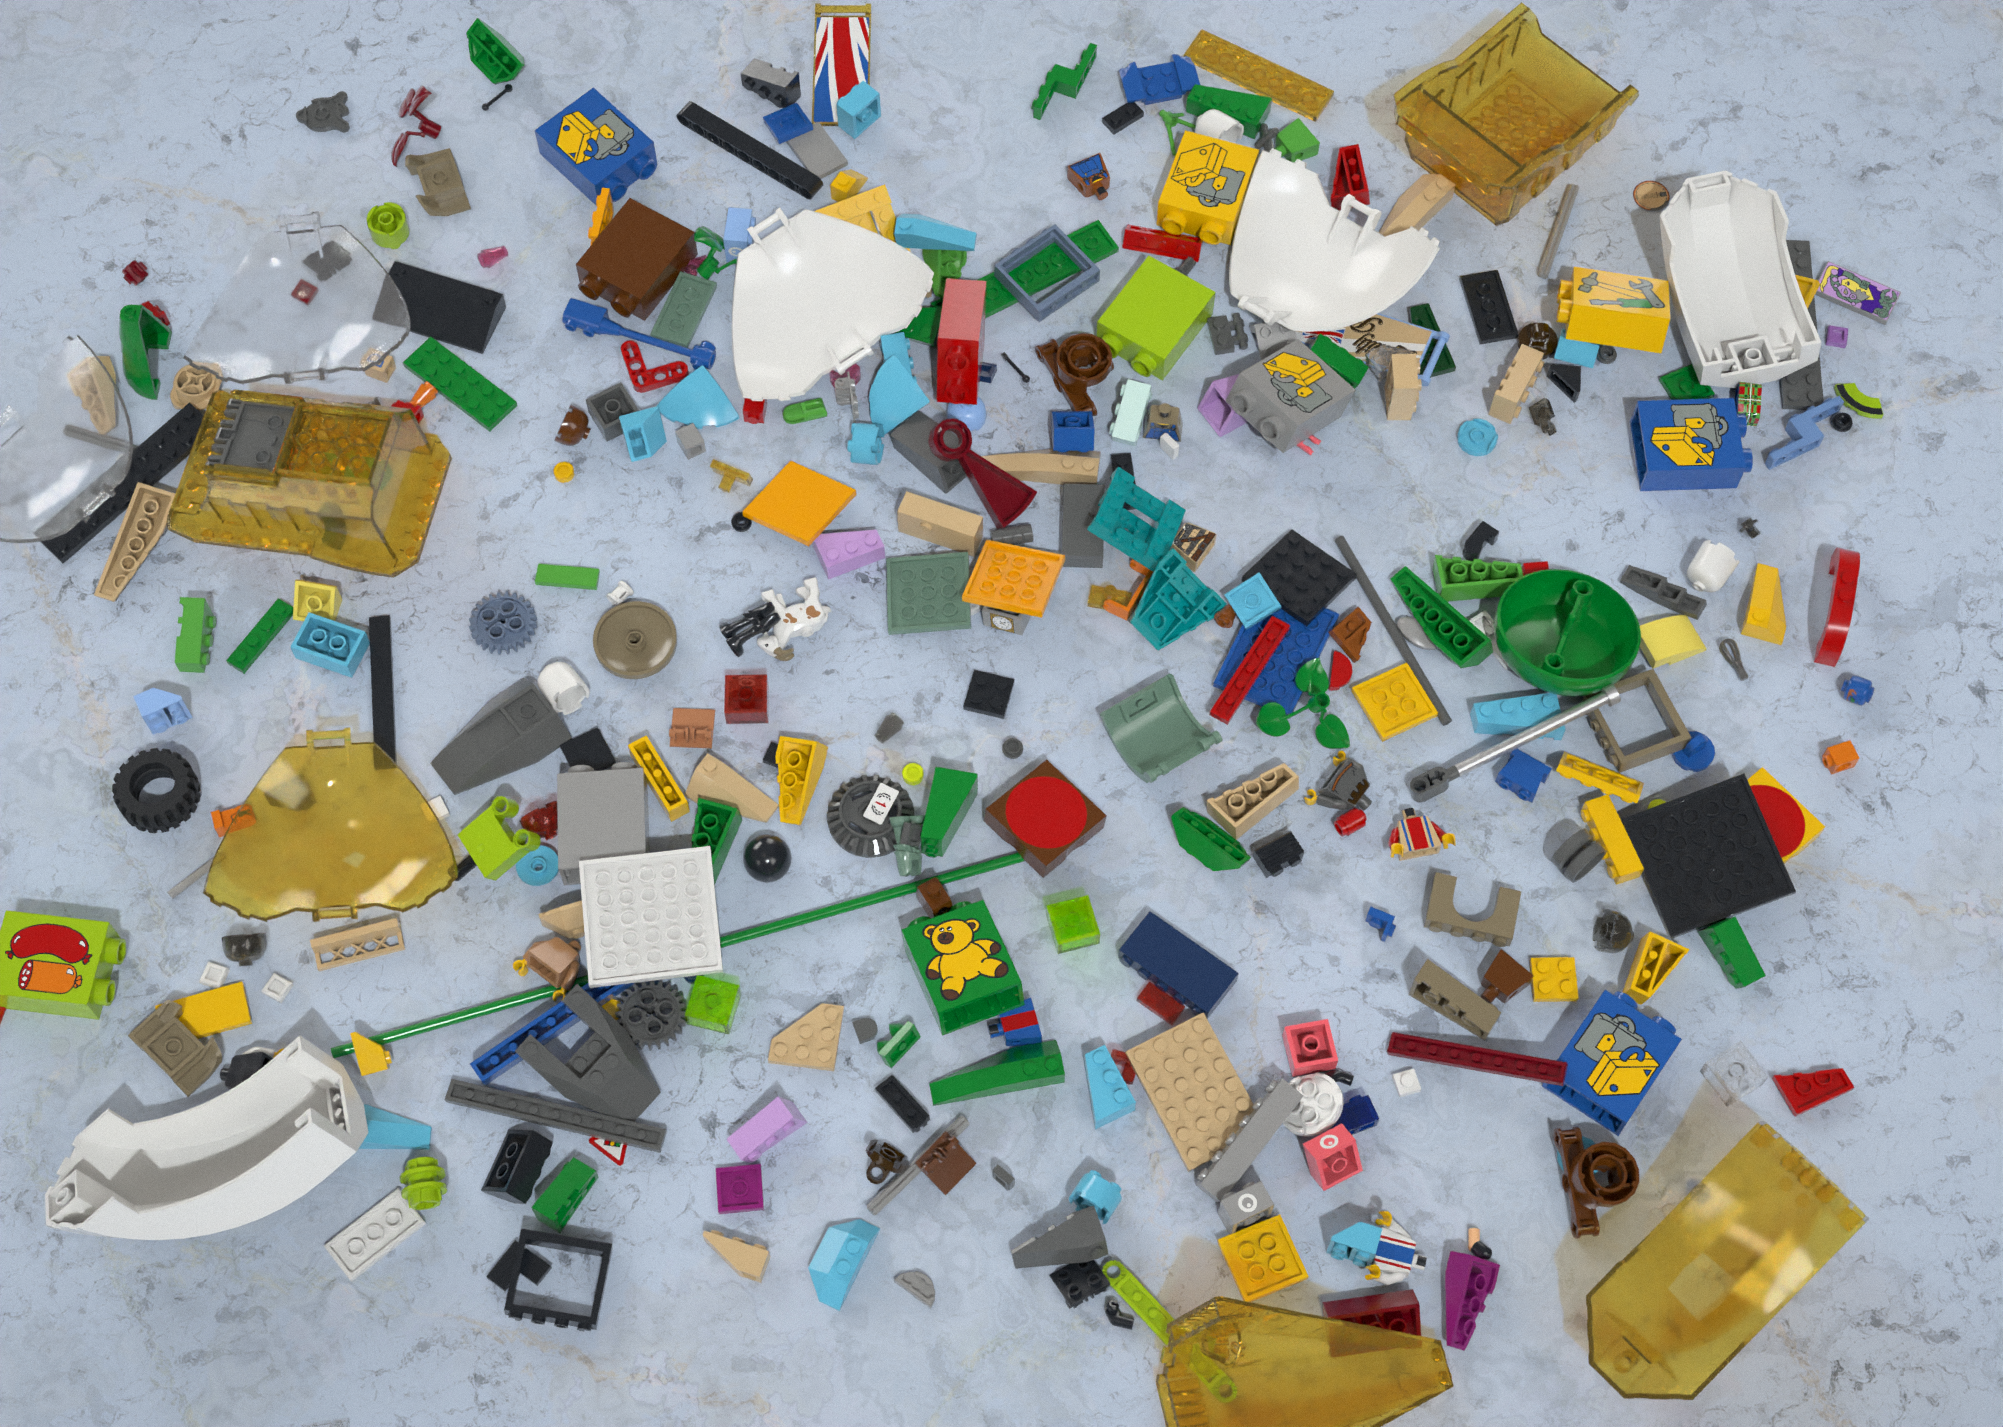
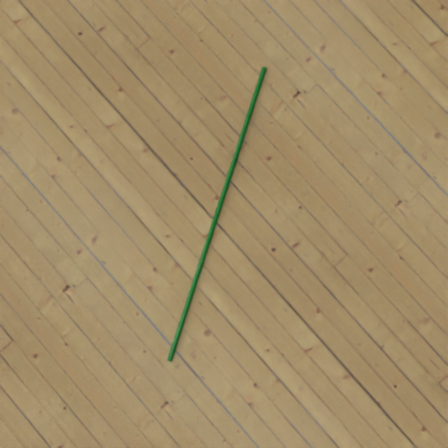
(725, 941)

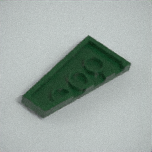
(1424, 317)

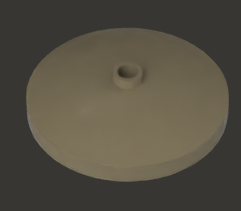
(635, 640)

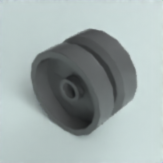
(1578, 855)

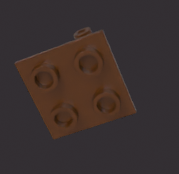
(945, 1162)

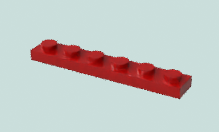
(1249, 670)

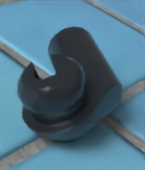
(1340, 1076)
(1115, 1316)

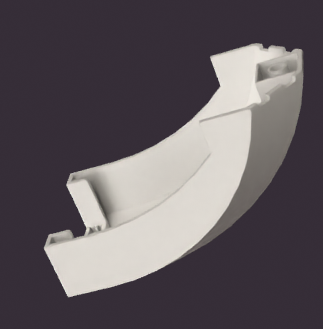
(214, 1161)

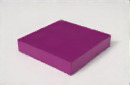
(739, 1189)

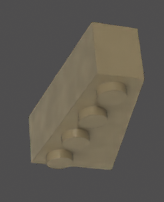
(1454, 1000)

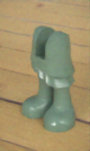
(907, 856)

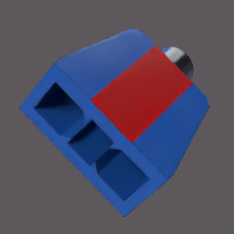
(1018, 1026)

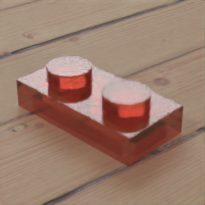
(1160, 1003)

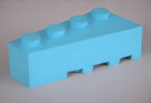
(1516, 715)

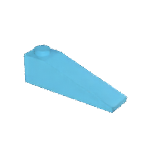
(928, 233)
(394, 1131)

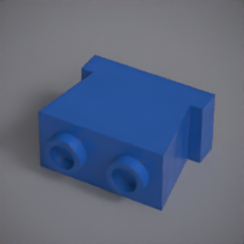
(1523, 775)

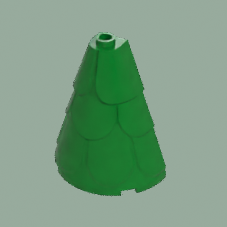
(137, 334)

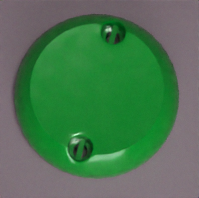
(1566, 632)

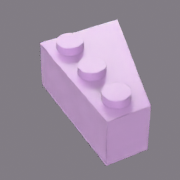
(848, 551)
(766, 1129)

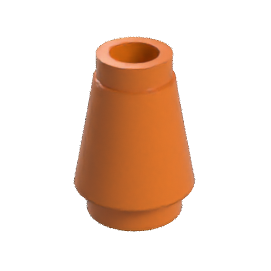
(424, 395)

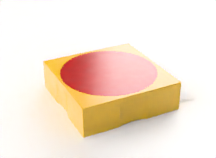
(1787, 819)

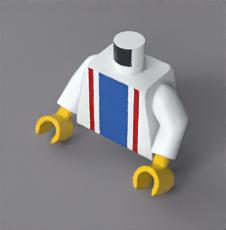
(1394, 1253)

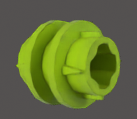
(423, 1186)

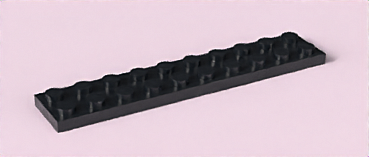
(148, 465)

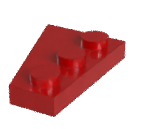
(1813, 1089)

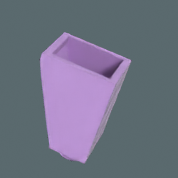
(1217, 410)

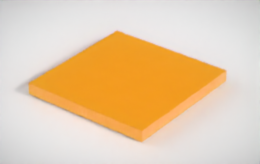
(799, 503)
(1013, 578)

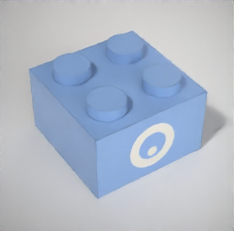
(736, 233)

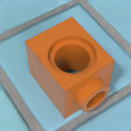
(1840, 757)

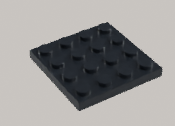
(1302, 576)

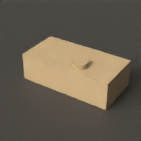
(940, 523)

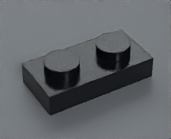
(1122, 117)

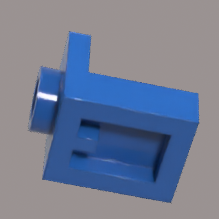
(1380, 919)

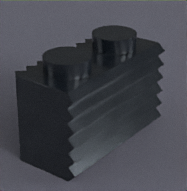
(1278, 855)

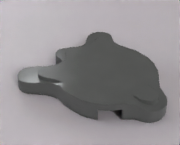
(326, 114)

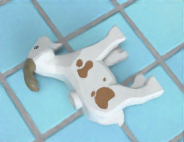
(795, 621)

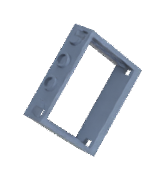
(1066, 293)

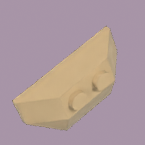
(565, 920)

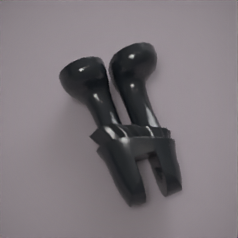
(760, 625)

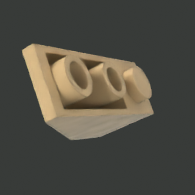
(743, 1258)

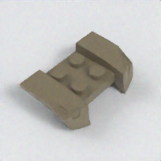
(440, 183)
(176, 1048)

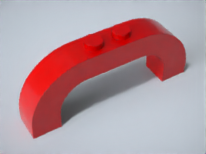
(1845, 568)

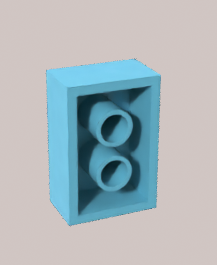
(330, 645)

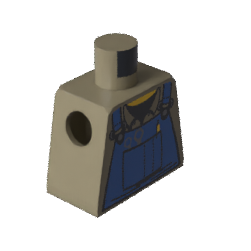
(1163, 420)

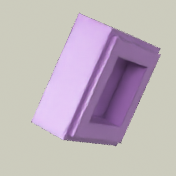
(1836, 336)

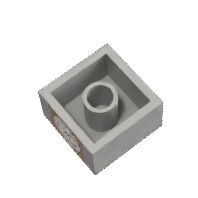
(1005, 620)

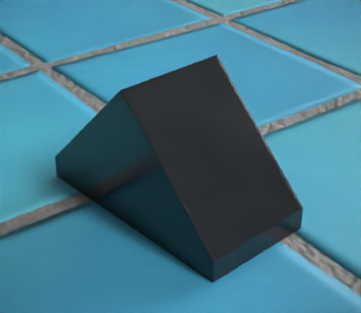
(1567, 379)

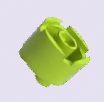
(388, 225)

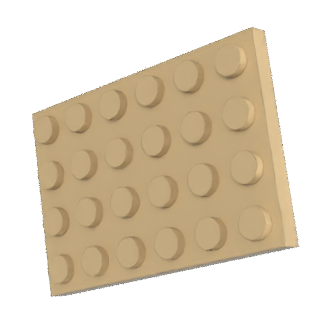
(1192, 1088)

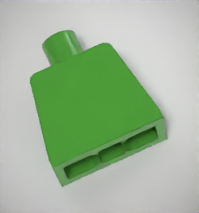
(1296, 142)

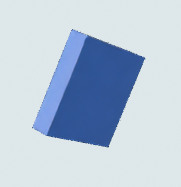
(788, 123)

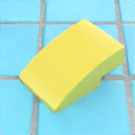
(1669, 640)

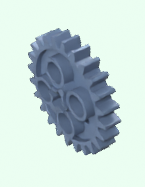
(509, 637)

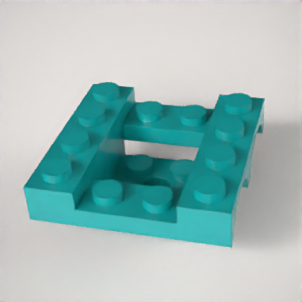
(1144, 542)

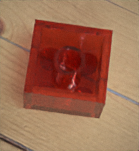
(746, 699)

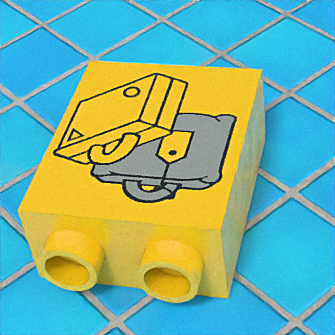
(1206, 188)

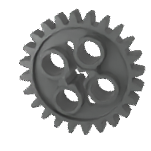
(662, 999)

